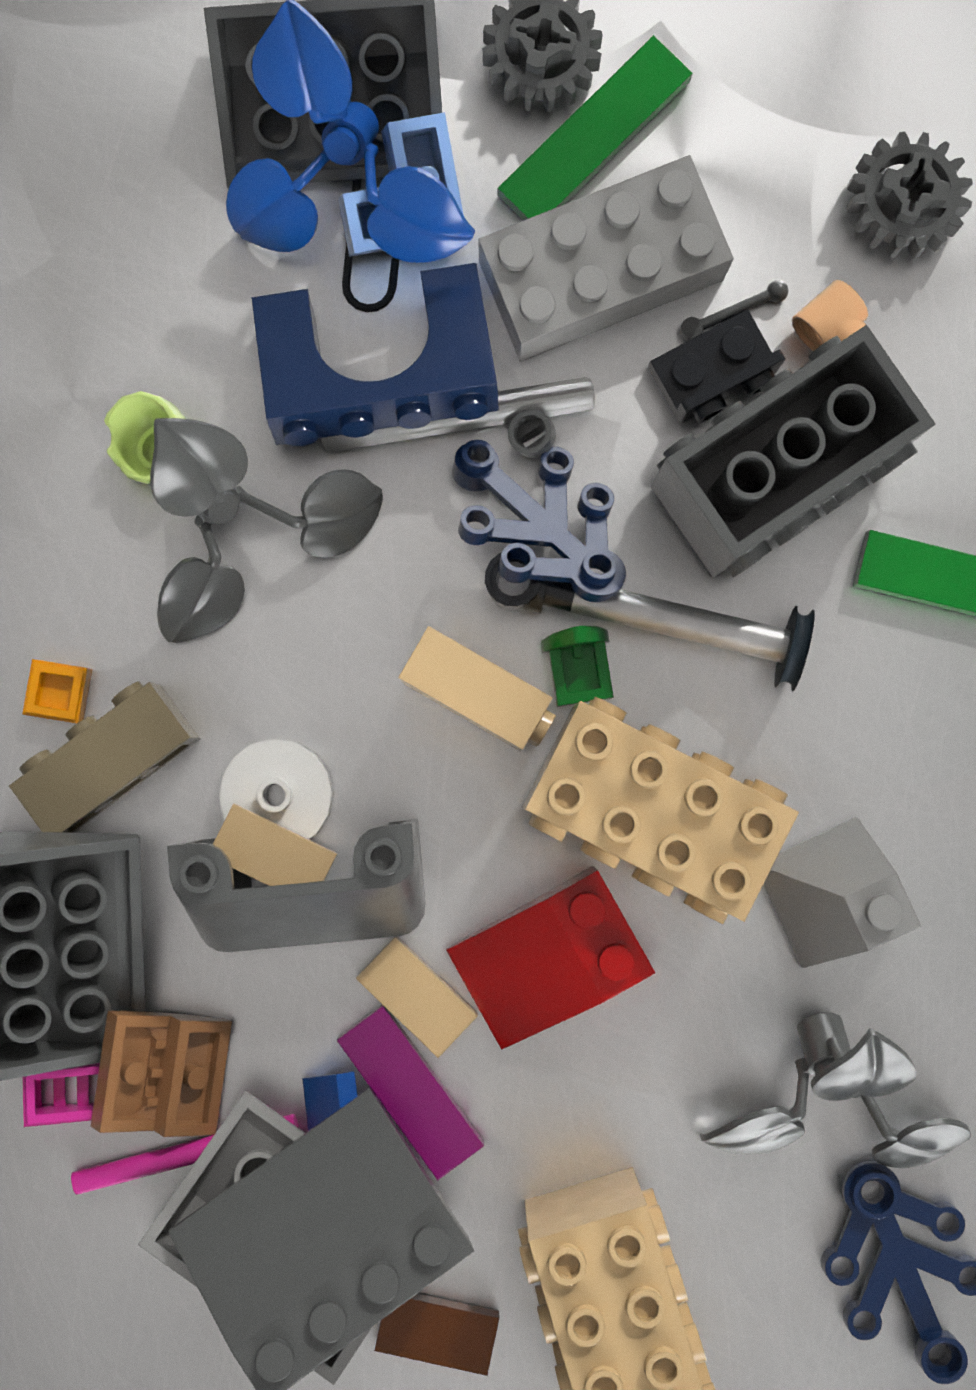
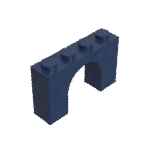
(315, 402)

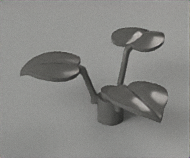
(198, 474)
(842, 1073)

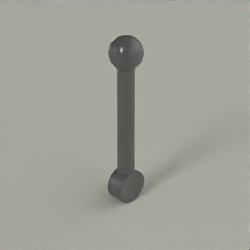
(692, 326)

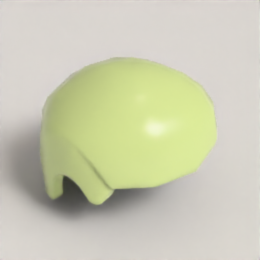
(133, 432)

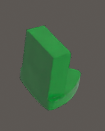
(579, 664)

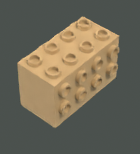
(660, 810)
(611, 1289)

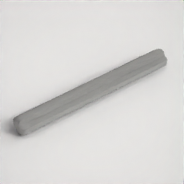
(549, 398)

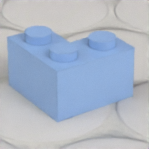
(408, 142)

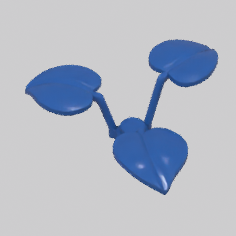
(304, 72)

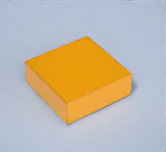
(57, 691)

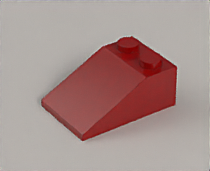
(550, 959)

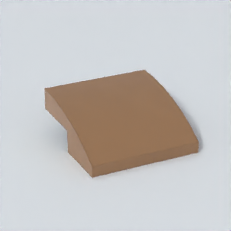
(161, 1073)

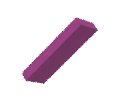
(410, 1091)

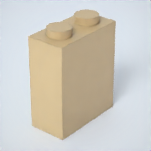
(478, 690)

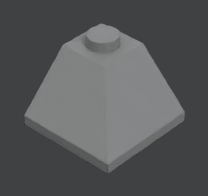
(838, 895)

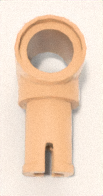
(830, 314)

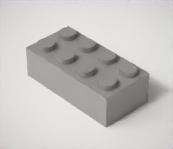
(604, 258)

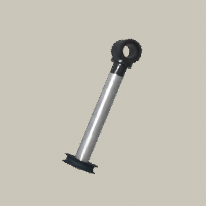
(785, 646)

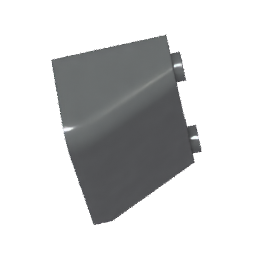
(237, 916)

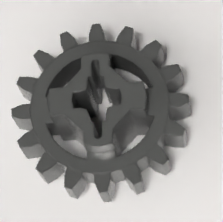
(546, 73)
(932, 189)

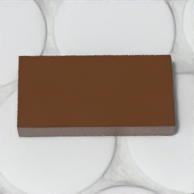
(440, 1333)

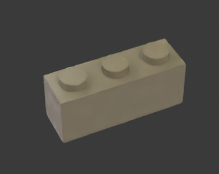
(103, 759)

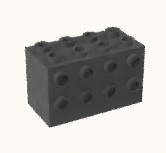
(791, 452)

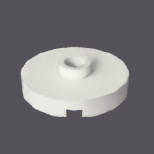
(293, 768)

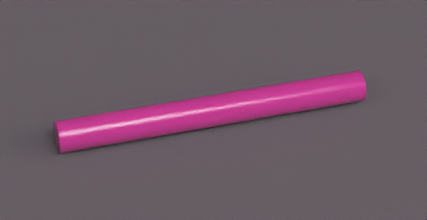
(143, 1164)

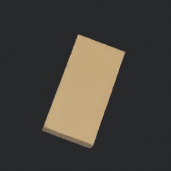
(270, 850)
(417, 996)

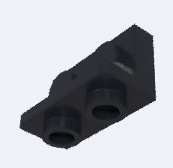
(714, 368)

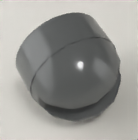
(527, 426)

